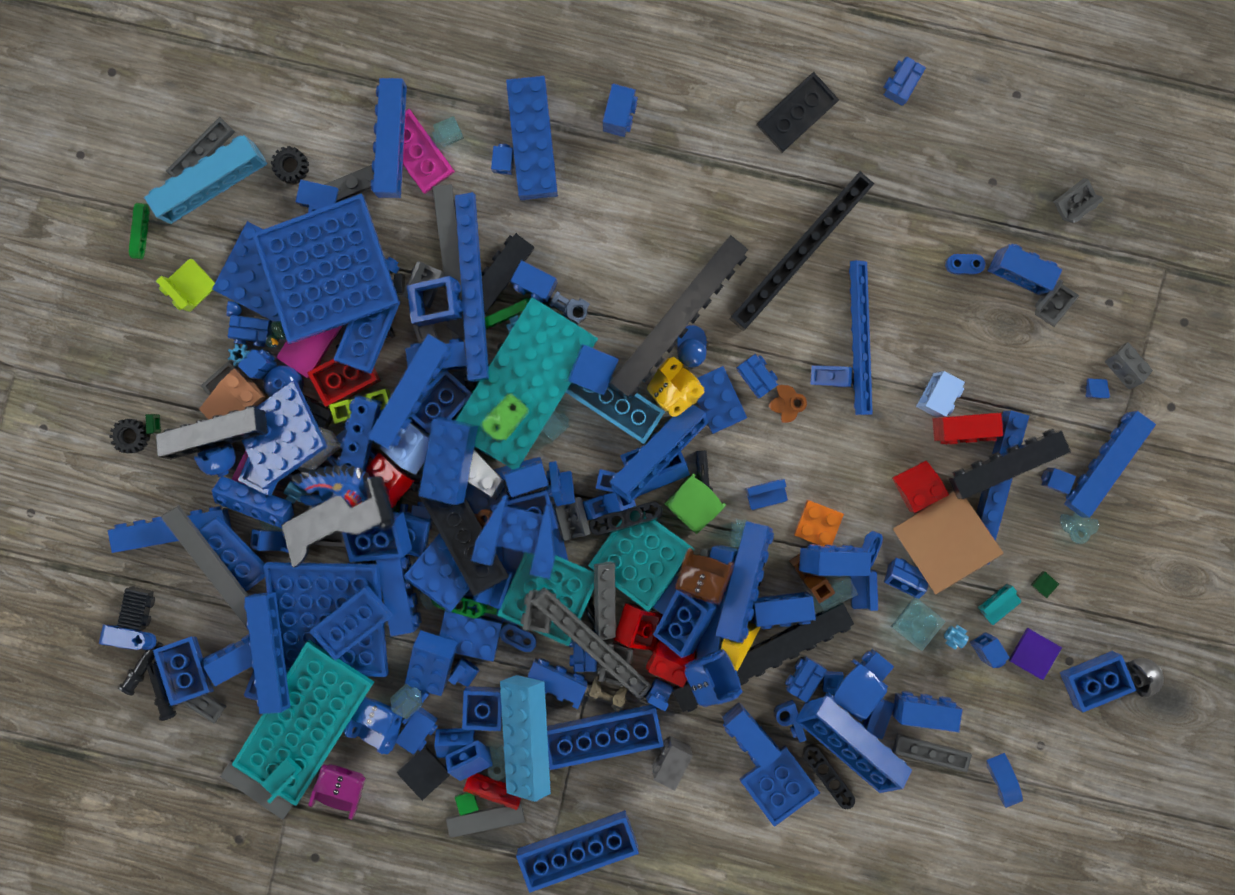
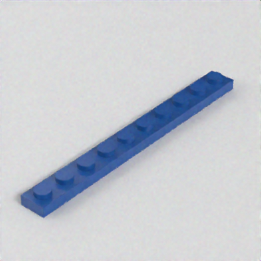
(471, 287)

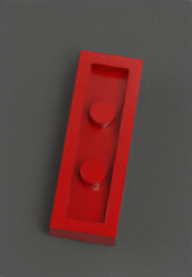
(491, 790)

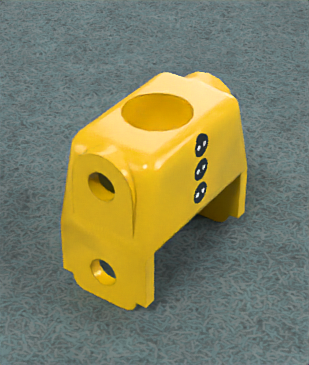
(675, 388)

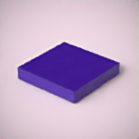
(1035, 654)

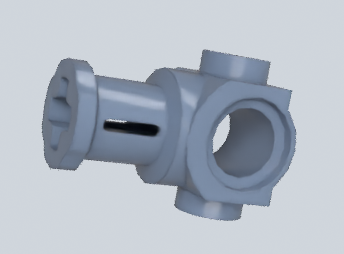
(569, 307)

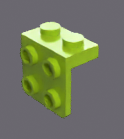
(187, 286)

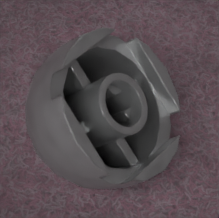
(1146, 676)

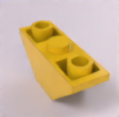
(738, 650)

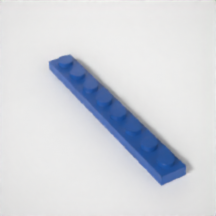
(861, 337)

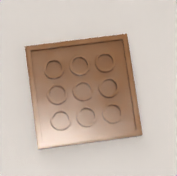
(947, 542)

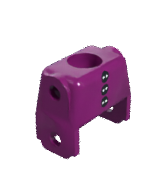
(338, 788)

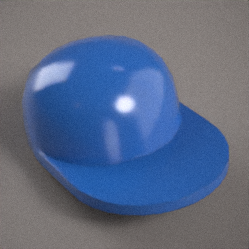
(692, 347)

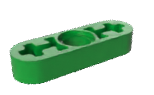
(139, 230)
(505, 314)
(464, 611)

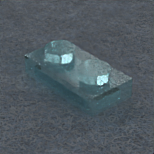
(843, 591)

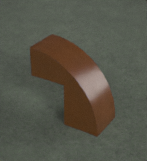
(817, 585)

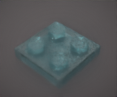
(918, 623)

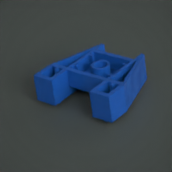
(521, 532)

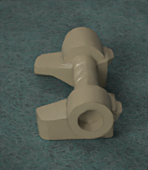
(594, 691)

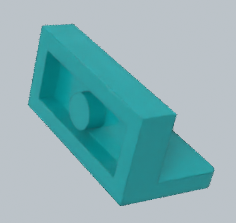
(1000, 604)
(281, 777)

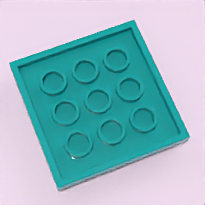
(644, 559)
(568, 580)

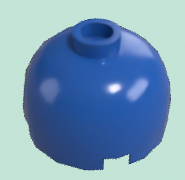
(280, 377)
(216, 460)

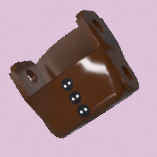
(704, 577)

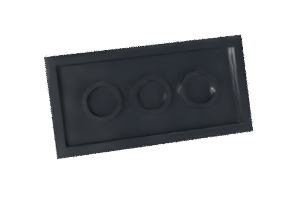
(797, 112)

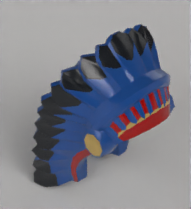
(332, 482)

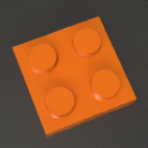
(818, 524)

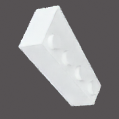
(484, 477)

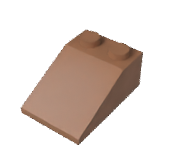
(232, 394)

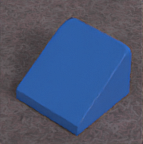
(1097, 388)

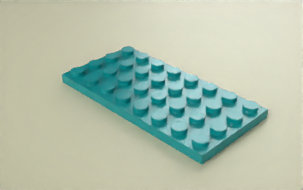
(534, 369)
(322, 703)

